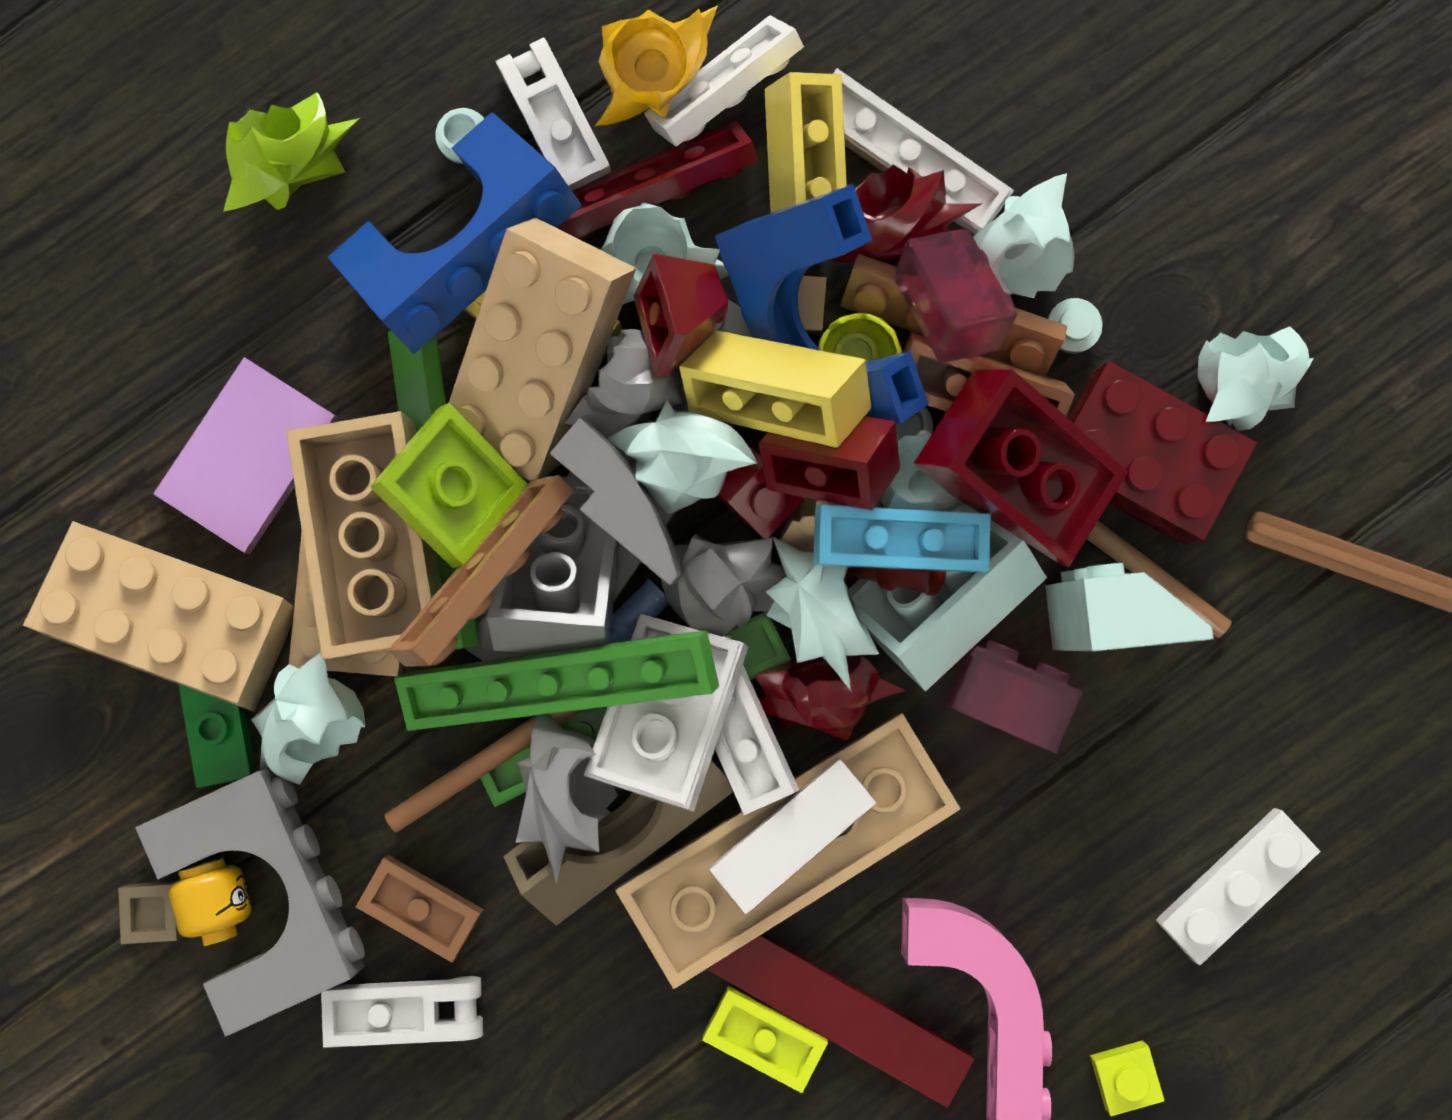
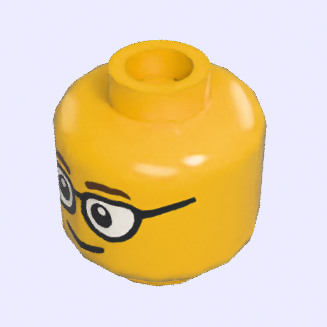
(210, 901)

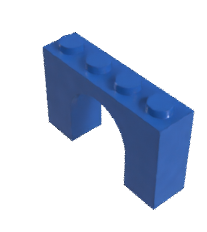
(766, 269)
(429, 289)

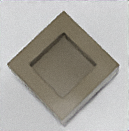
(146, 913)

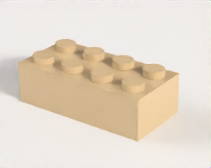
(538, 342)
(361, 557)
(162, 616)

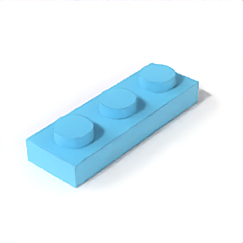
(901, 539)

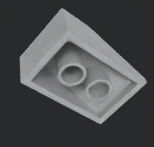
(562, 590)

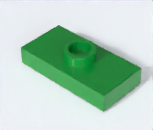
(216, 738)

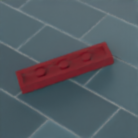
(661, 178)

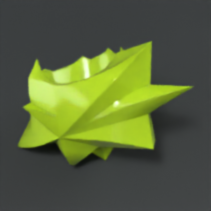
(281, 152)

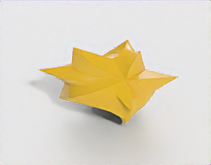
(651, 61)

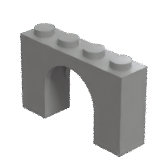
(316, 943)

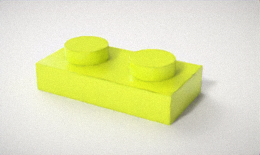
(764, 1039)

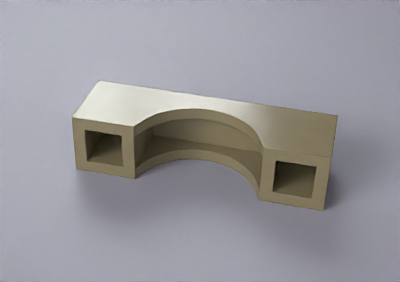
(624, 841)

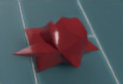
(900, 209)
(817, 696)

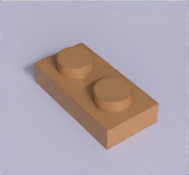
(419, 908)

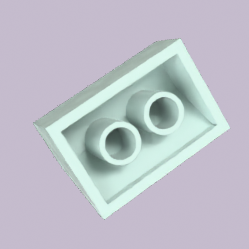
(1116, 610)
(934, 632)

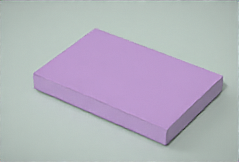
(239, 459)

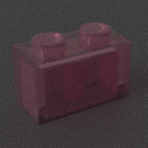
(954, 295)
(1014, 697)

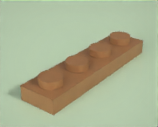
(1028, 345)
(470, 587)

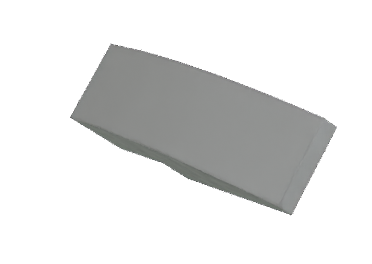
(619, 501)

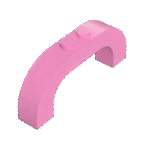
(1017, 1044)

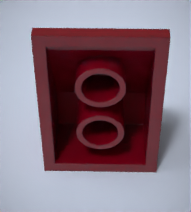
(1021, 463)

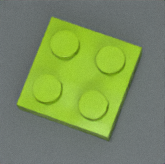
(449, 485)

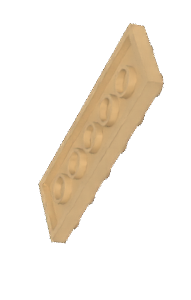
(696, 922)

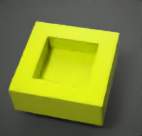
(1127, 1078)

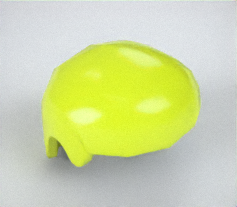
(860, 337)

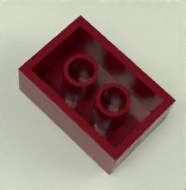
(1173, 457)

